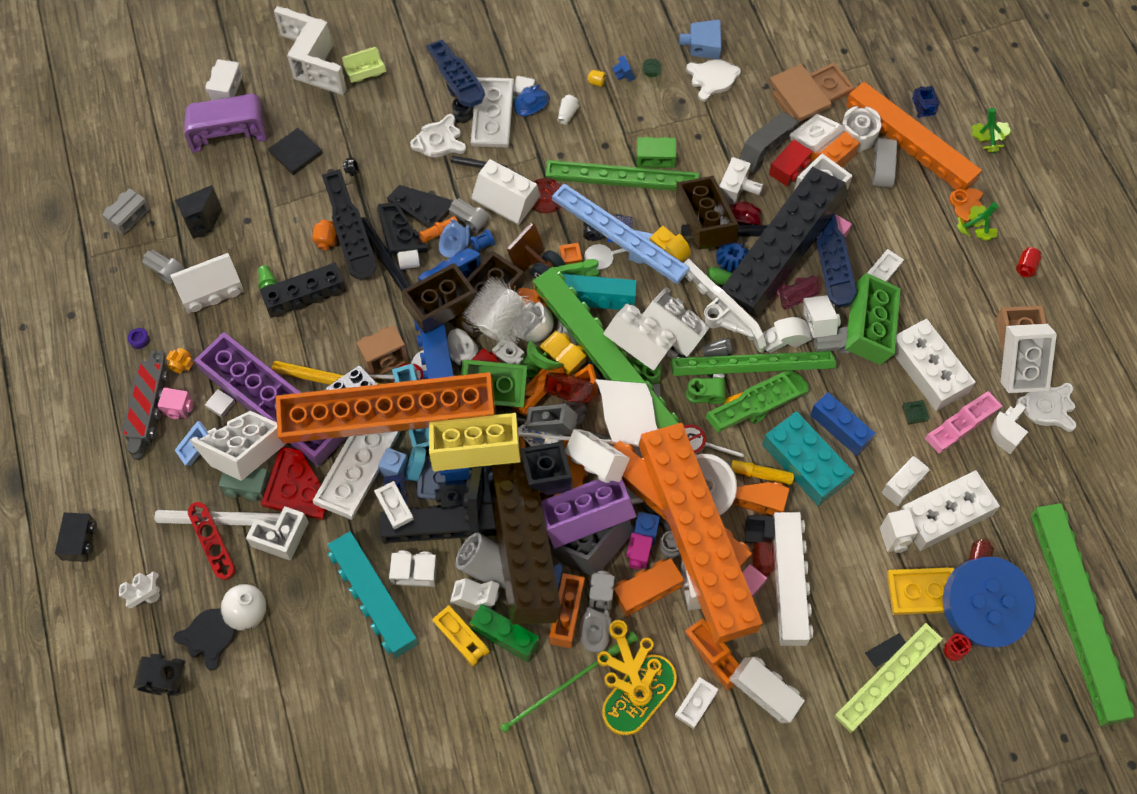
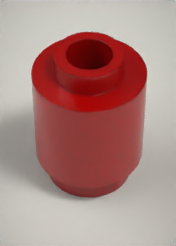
(1028, 262)

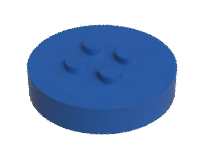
(989, 602)

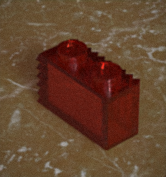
(568, 387)

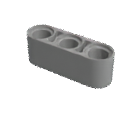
(884, 163)

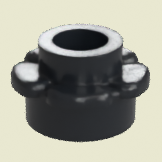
(350, 166)

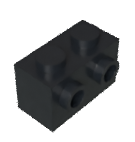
(76, 537)

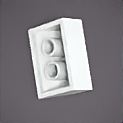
(505, 192)
(207, 283)

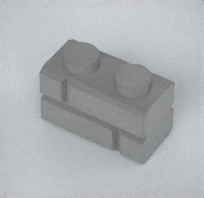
(125, 211)
(601, 591)

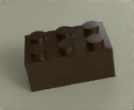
(439, 298)

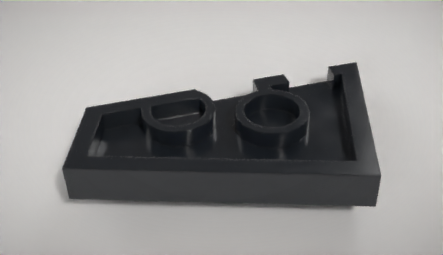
(397, 231)

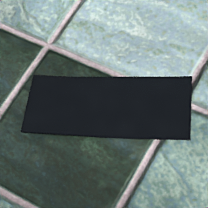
(885, 650)

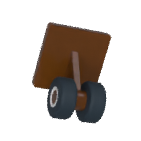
(526, 251)

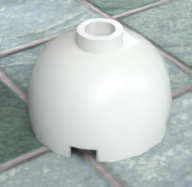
(540, 327)
(243, 607)

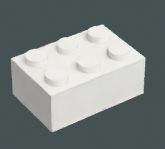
(640, 336)
(1028, 358)

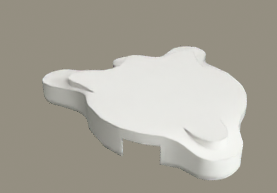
(713, 77)
(439, 139)
(1050, 407)

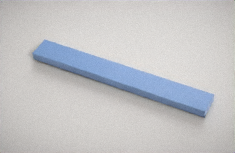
(620, 234)

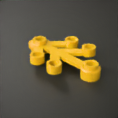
(630, 667)

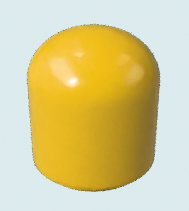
(596, 78)

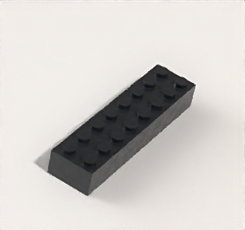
(785, 241)

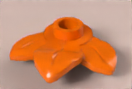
(968, 199)

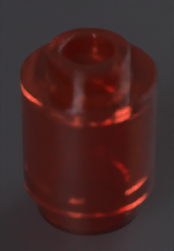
(981, 549)
(763, 558)

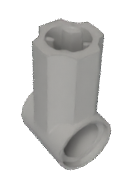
(471, 216)
(161, 265)
(833, 342)

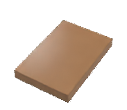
(800, 92)

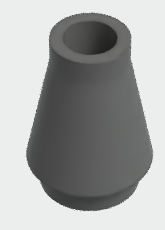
(718, 348)

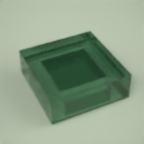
(915, 412)

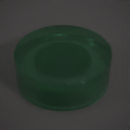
(651, 67)

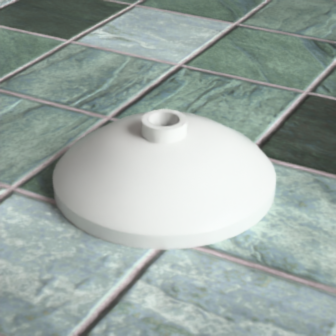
(722, 479)

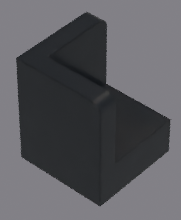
(759, 529)

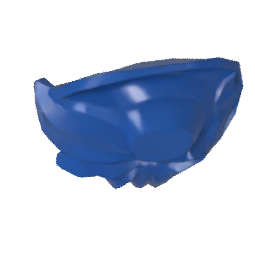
(531, 100)

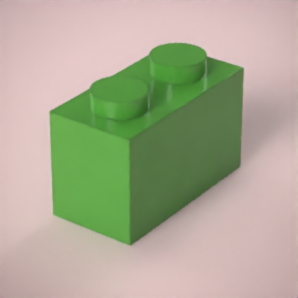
(656, 152)

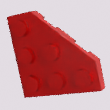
(293, 485)

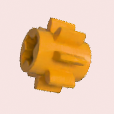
(179, 360)

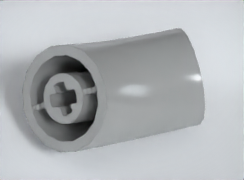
(481, 559)

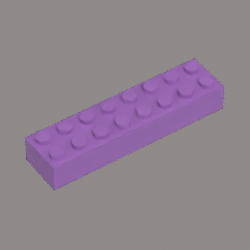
(255, 388)

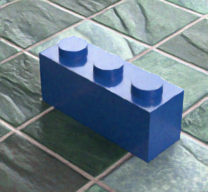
(842, 424)

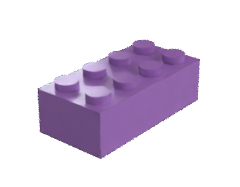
(586, 511)

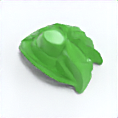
(540, 358)

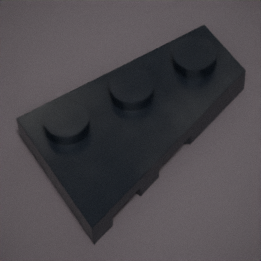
(421, 205)

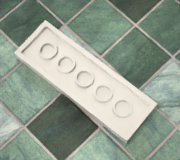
(353, 473)

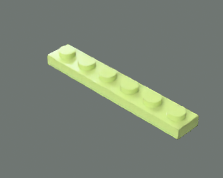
(888, 678)

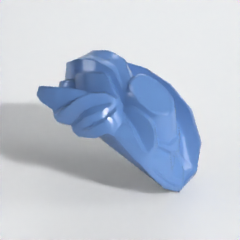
(453, 239)

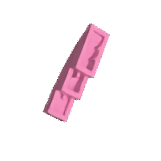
(963, 422)

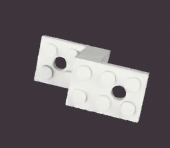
(310, 50)

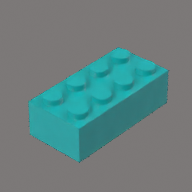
(808, 457)

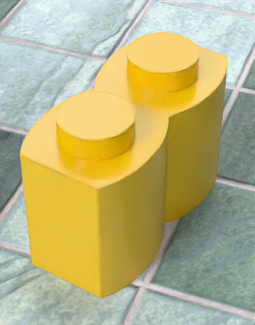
(561, 350)

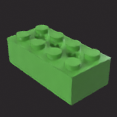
(873, 319)

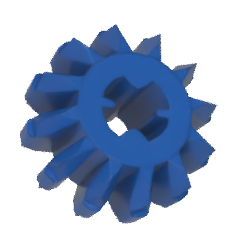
(730, 256)

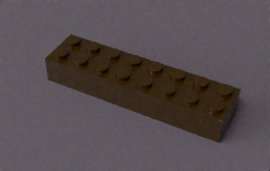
(523, 547)

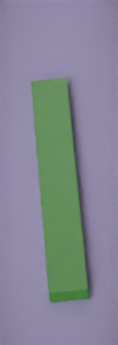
(616, 175)
(752, 363)

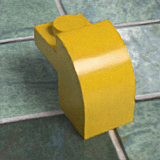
(672, 244)

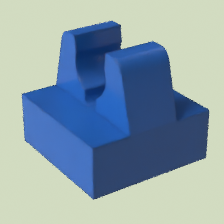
(623, 69)

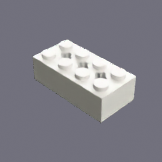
(932, 365)
(951, 509)

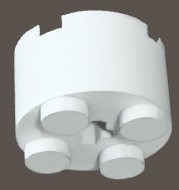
(863, 125)

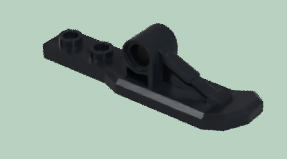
(349, 228)

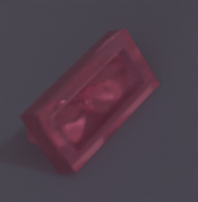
(797, 292)

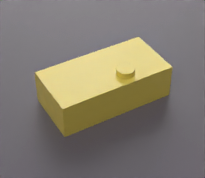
(474, 442)

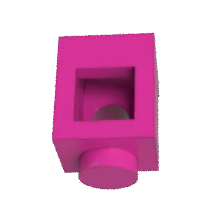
(639, 551)

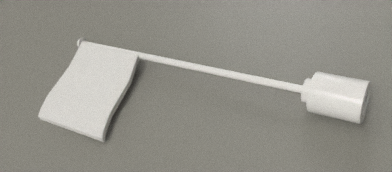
(626, 412)

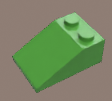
(508, 380)

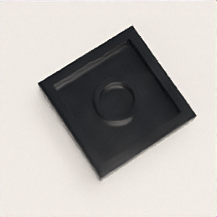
(295, 151)

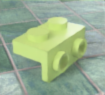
(363, 65)

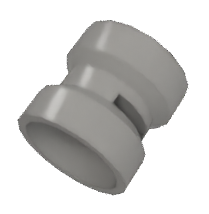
(668, 539)

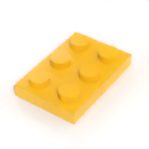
(917, 590)

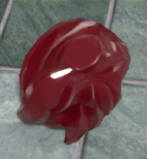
(746, 213)

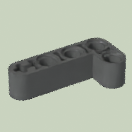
(767, 139)

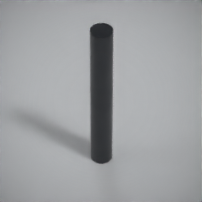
(469, 162)

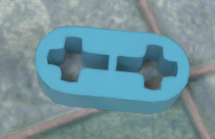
(415, 464)

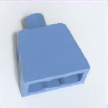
(703, 39)

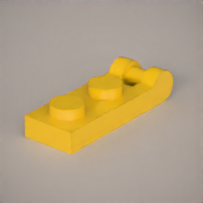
(460, 635)

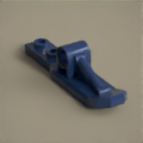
(457, 75)
(836, 265)

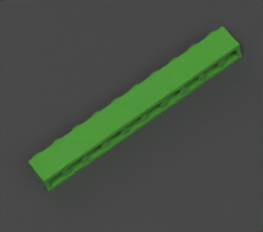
(589, 335)
(1082, 615)

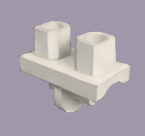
(142, 589)

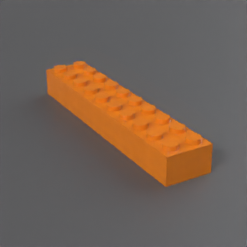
(382, 407)
(699, 534)

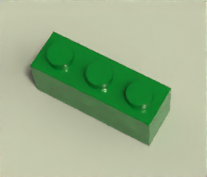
(501, 632)

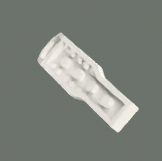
(729, 312)

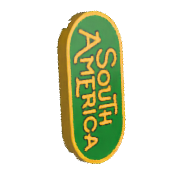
(627, 718)

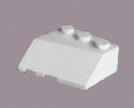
(672, 316)
(240, 445)

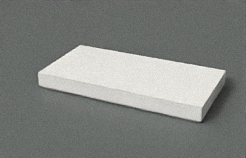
(493, 115)

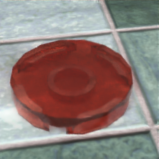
(547, 188)

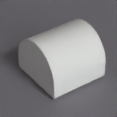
(408, 259)

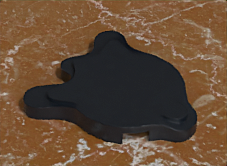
(207, 635)

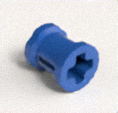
(482, 240)

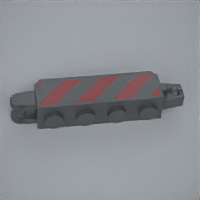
(143, 408)

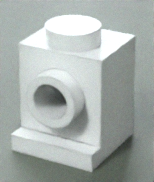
(517, 355)

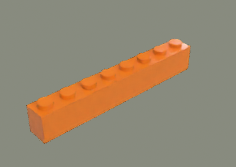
(917, 139)
(639, 481)

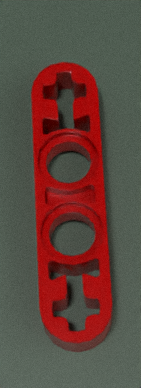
(208, 542)

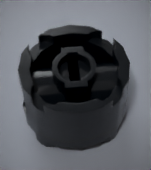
(160, 675)

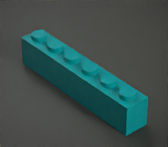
(372, 594)

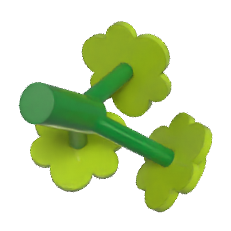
(997, 131)
(978, 217)

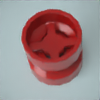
(953, 650)

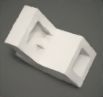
(786, 331)
(1005, 429)
(473, 594)

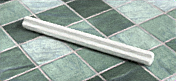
(220, 518)

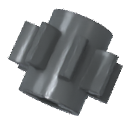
(579, 408)

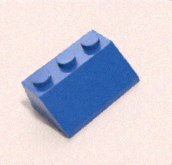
(465, 260)

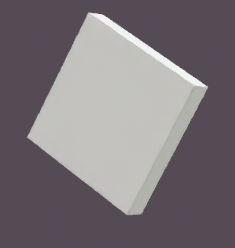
(816, 132)

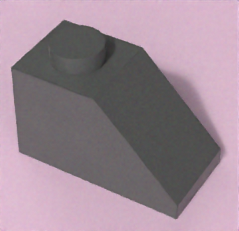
(552, 419)

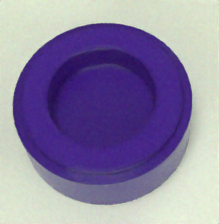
(138, 338)

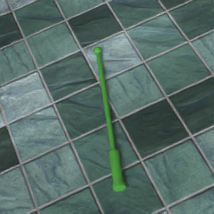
(614, 650)

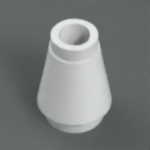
(567, 109)

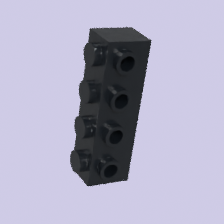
(303, 290)

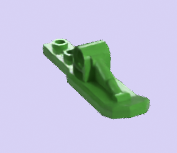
(759, 400)

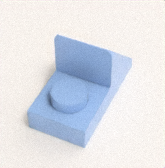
(185, 449)

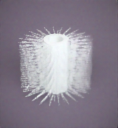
(501, 313)

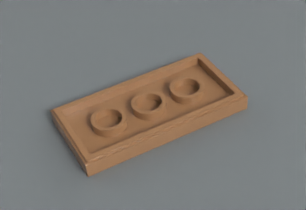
(831, 82)

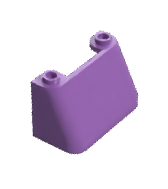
(224, 118)

